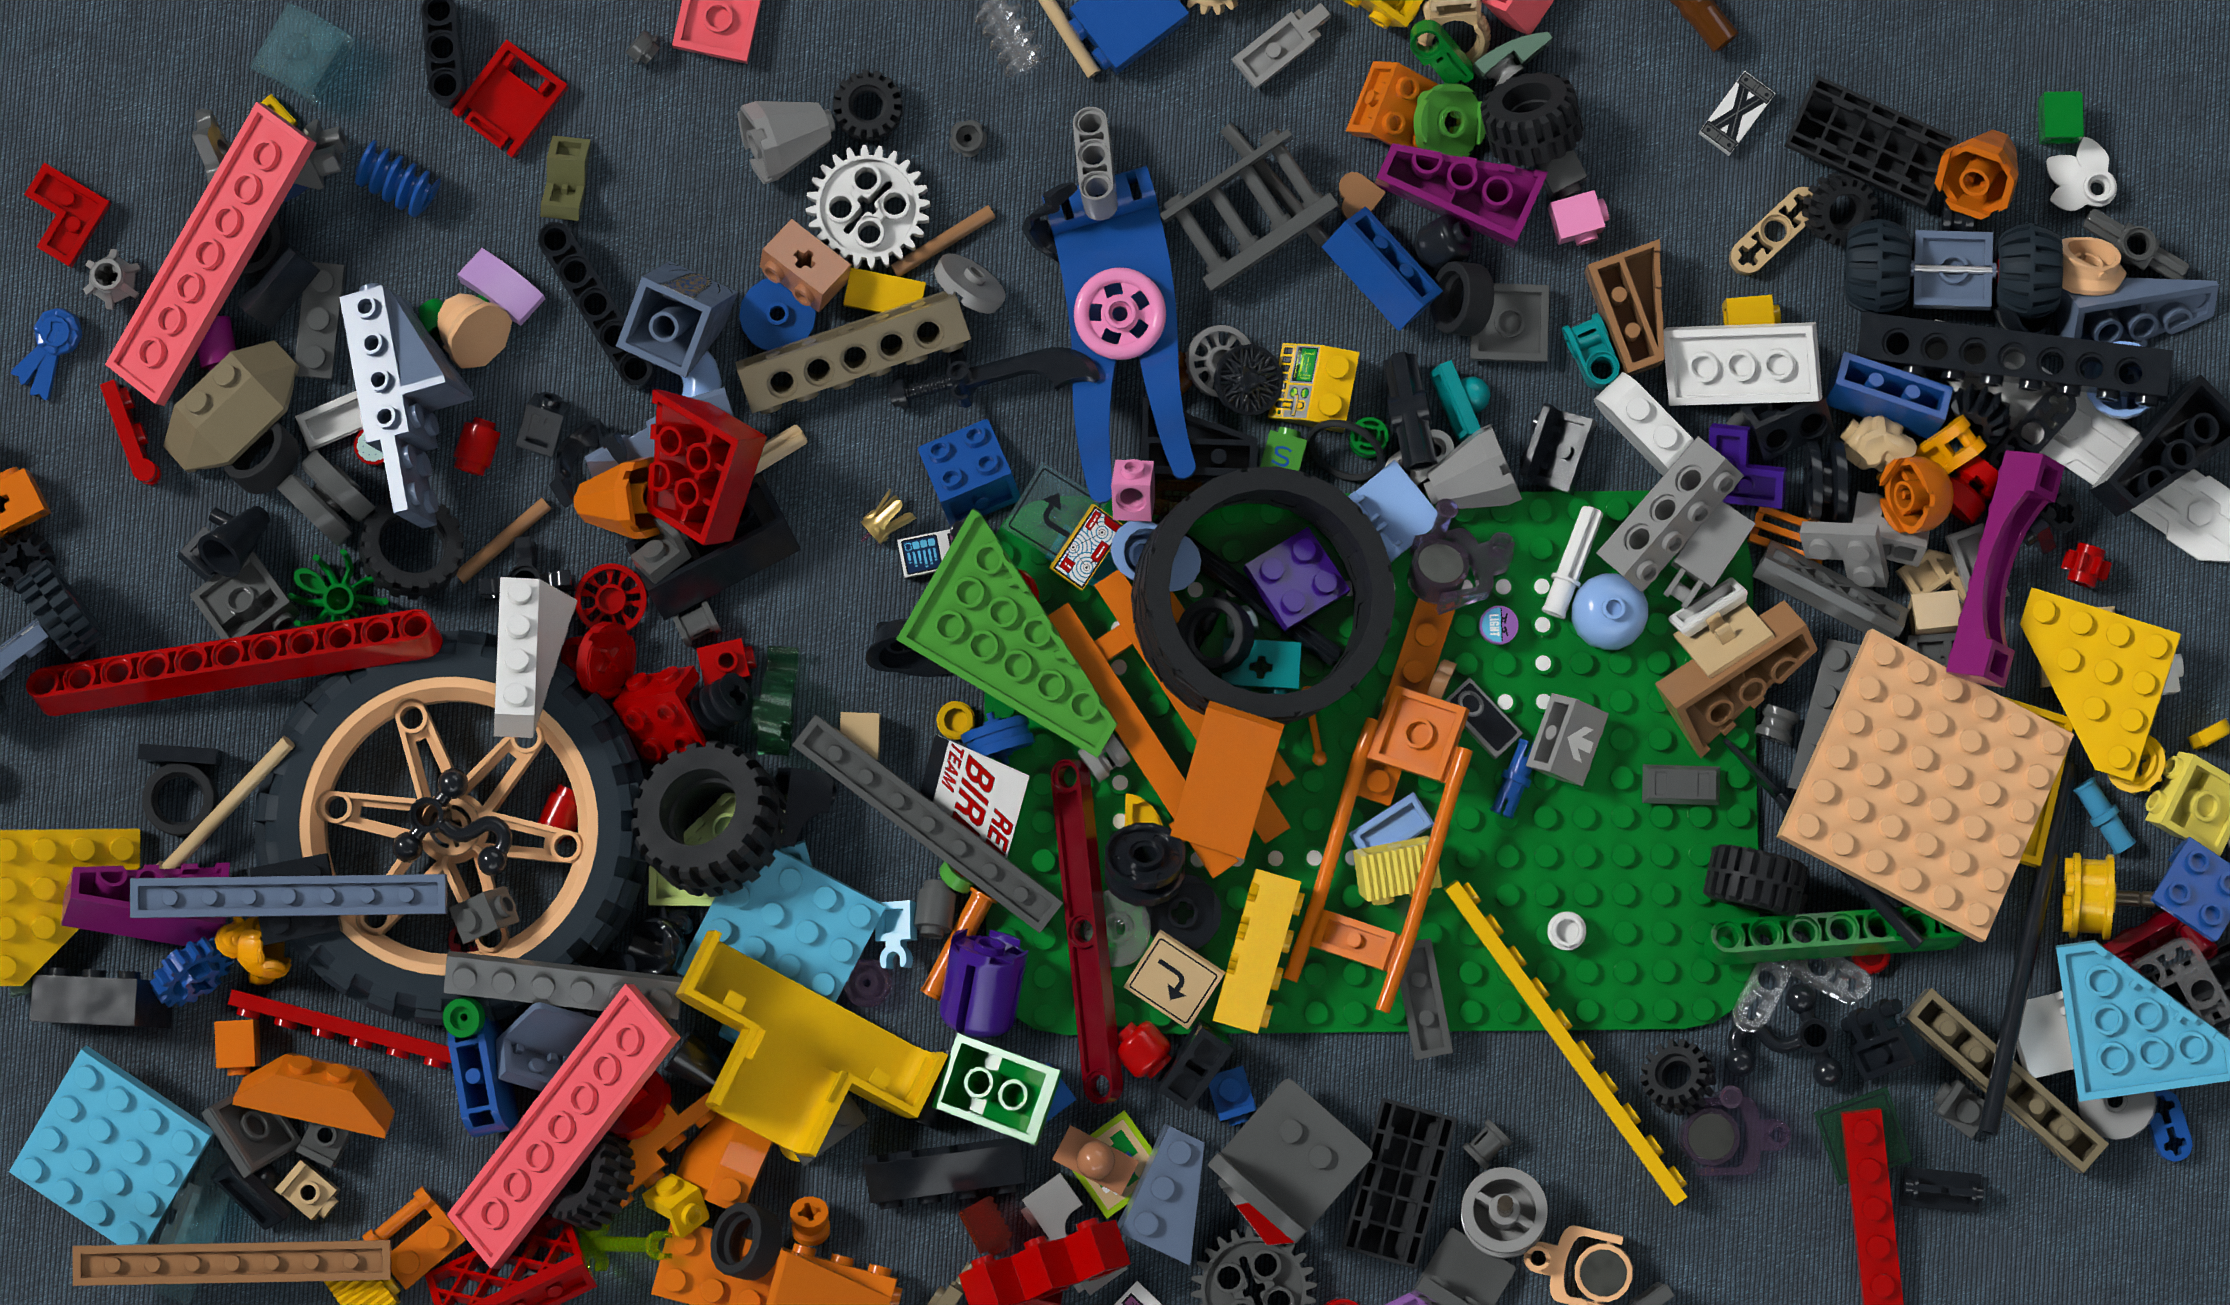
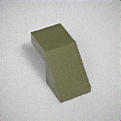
(565, 178)

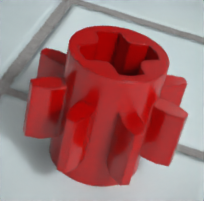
(2086, 565)

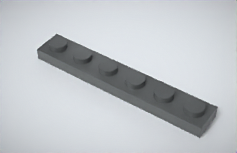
(554, 983)

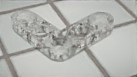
(1800, 970)
(2187, 976)

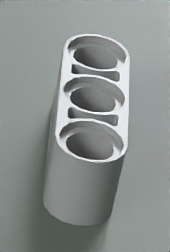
(1099, 177)

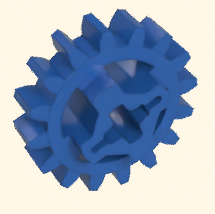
(190, 973)

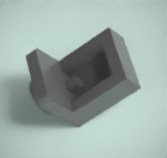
(484, 914)

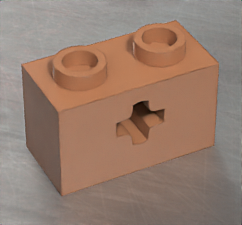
(804, 266)

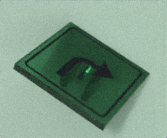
(1831, 1130)

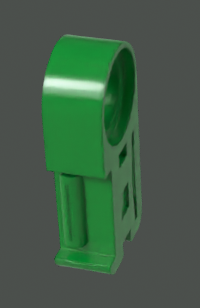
(1443, 56)

